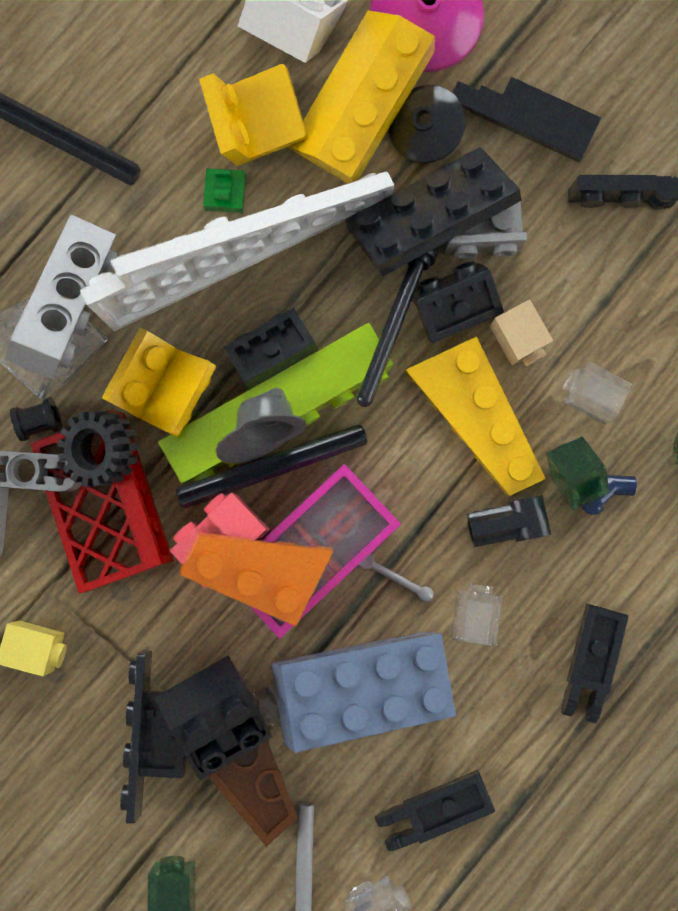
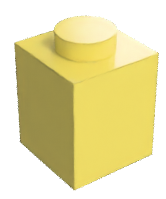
(32, 648)

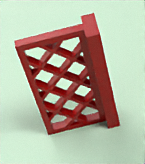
(140, 514)

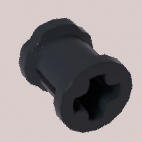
(36, 419)

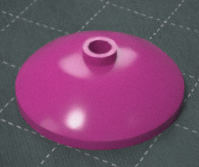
(452, 22)

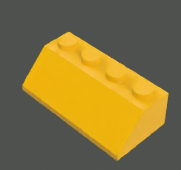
(364, 94)

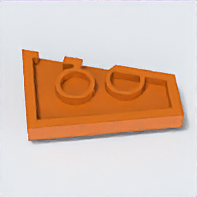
(258, 573)

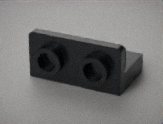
(457, 300)
(271, 348)

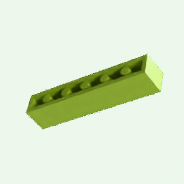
(308, 385)

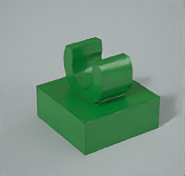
(224, 190)

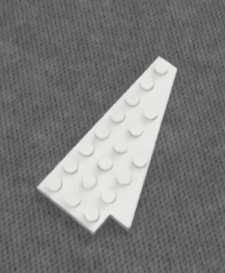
(192, 262)

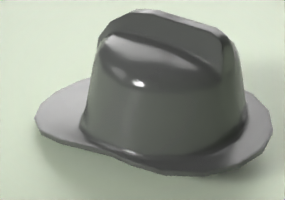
(260, 428)

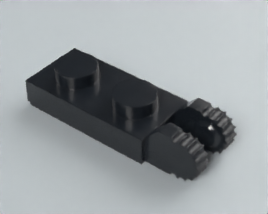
(626, 189)
(594, 659)
(438, 810)

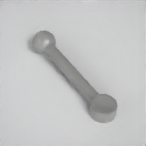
(424, 593)

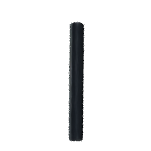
(68, 140)
(271, 466)

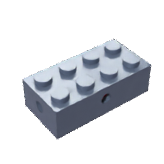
(362, 690)

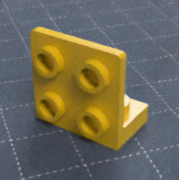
(254, 114)
(159, 382)

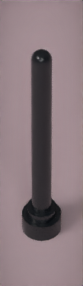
(393, 326)

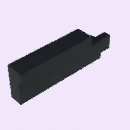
(533, 116)

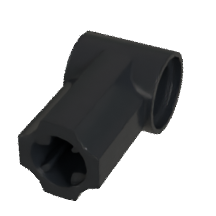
(518, 520)

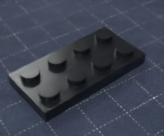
(433, 210)

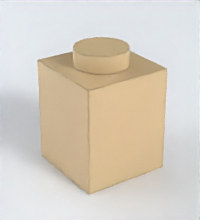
(521, 334)

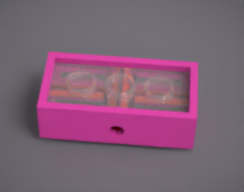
(336, 516)

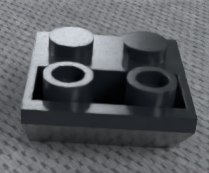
(213, 717)

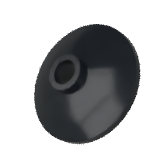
(439, 136)

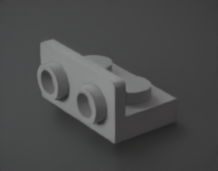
(498, 234)

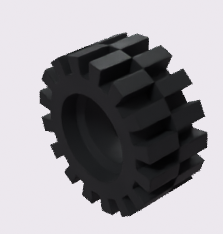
(79, 454)

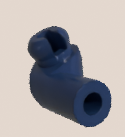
(617, 486)

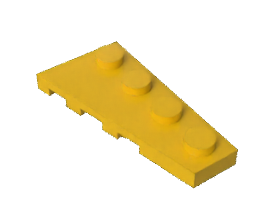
(474, 405)

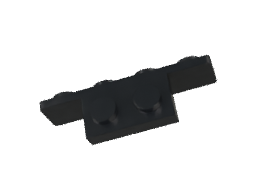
(152, 746)

